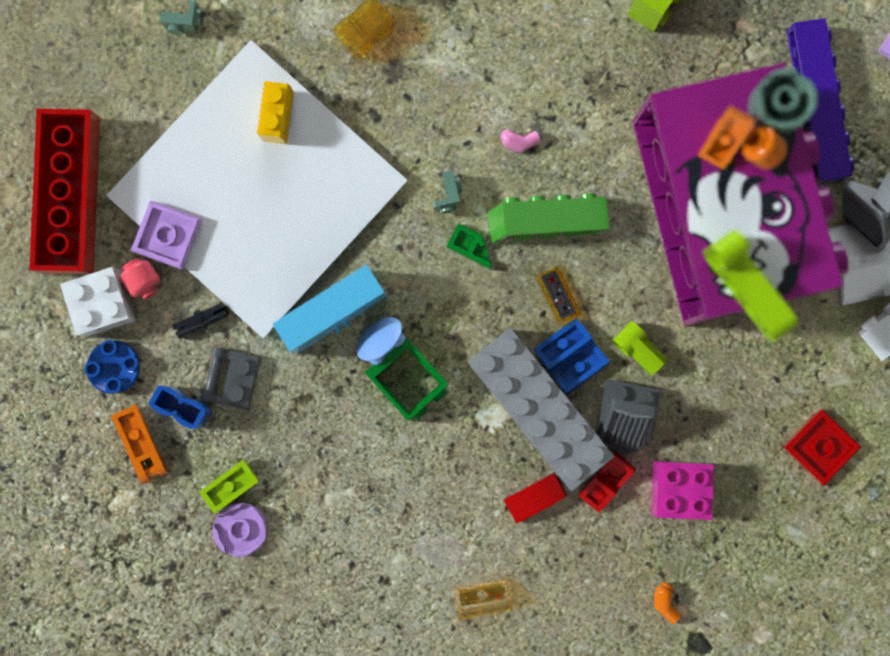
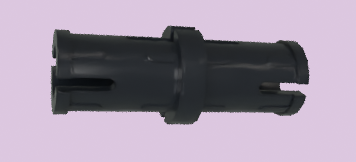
(200, 320)

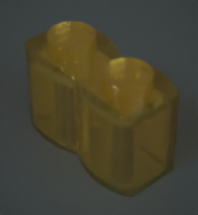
(364, 28)

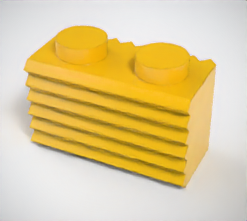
(275, 112)

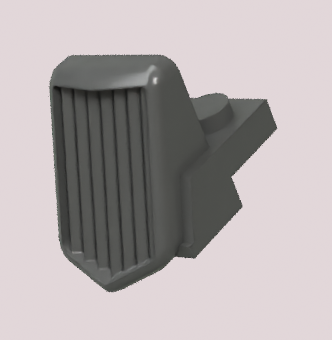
(869, 209)
(627, 416)

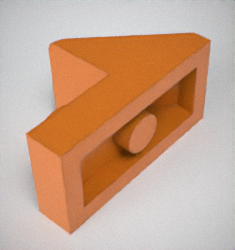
(726, 137)

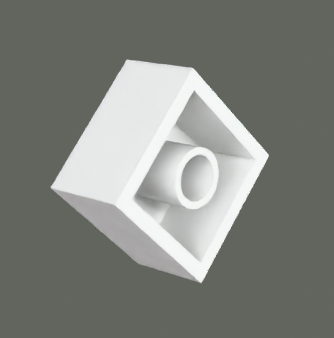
(98, 302)

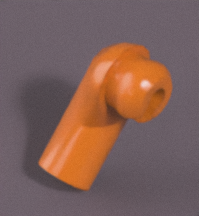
(663, 600)

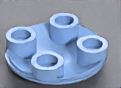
(380, 340)

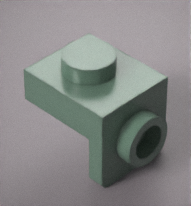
(179, 23)
(452, 188)

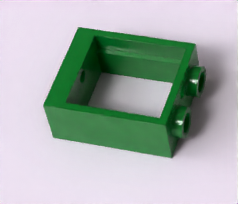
(420, 409)

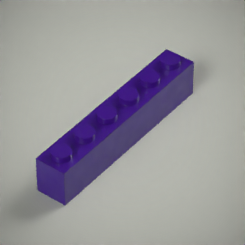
(813, 58)

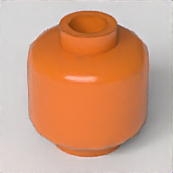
(764, 147)

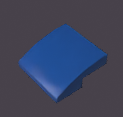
(571, 356)

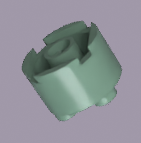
(789, 88)

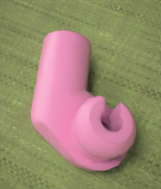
(519, 143)

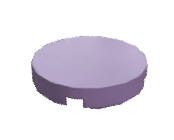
(240, 529)

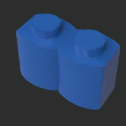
(175, 403)

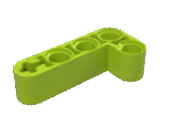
(749, 286)

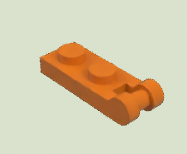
(139, 443)

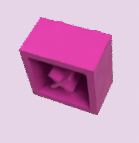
(682, 490)

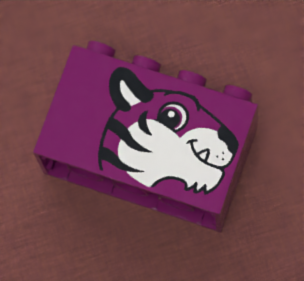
(699, 202)

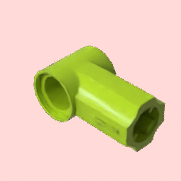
(635, 343)

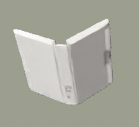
(868, 266)

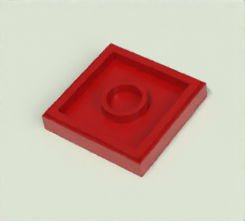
(821, 447)

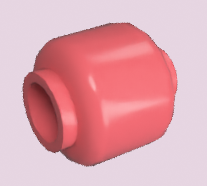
(140, 279)

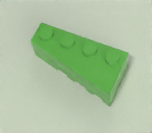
(548, 217)

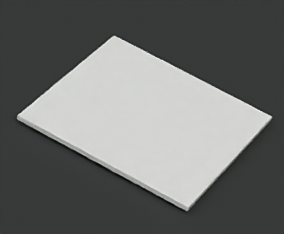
(266, 208)

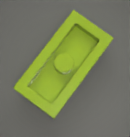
(229, 486)

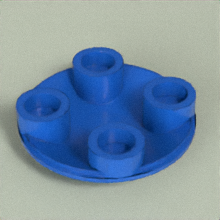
(112, 367)

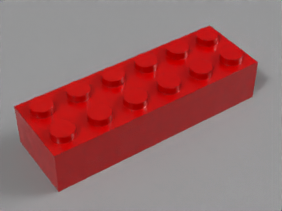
(64, 191)

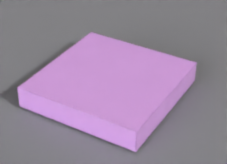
(166, 235)

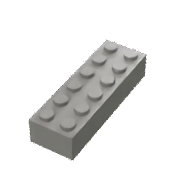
(540, 409)

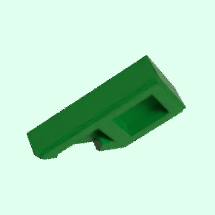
(469, 245)

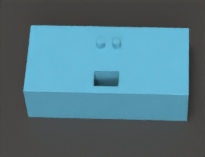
(329, 310)

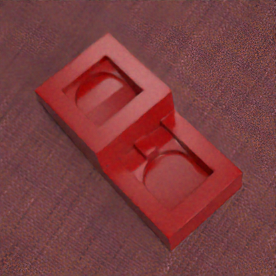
(607, 482)
(535, 497)

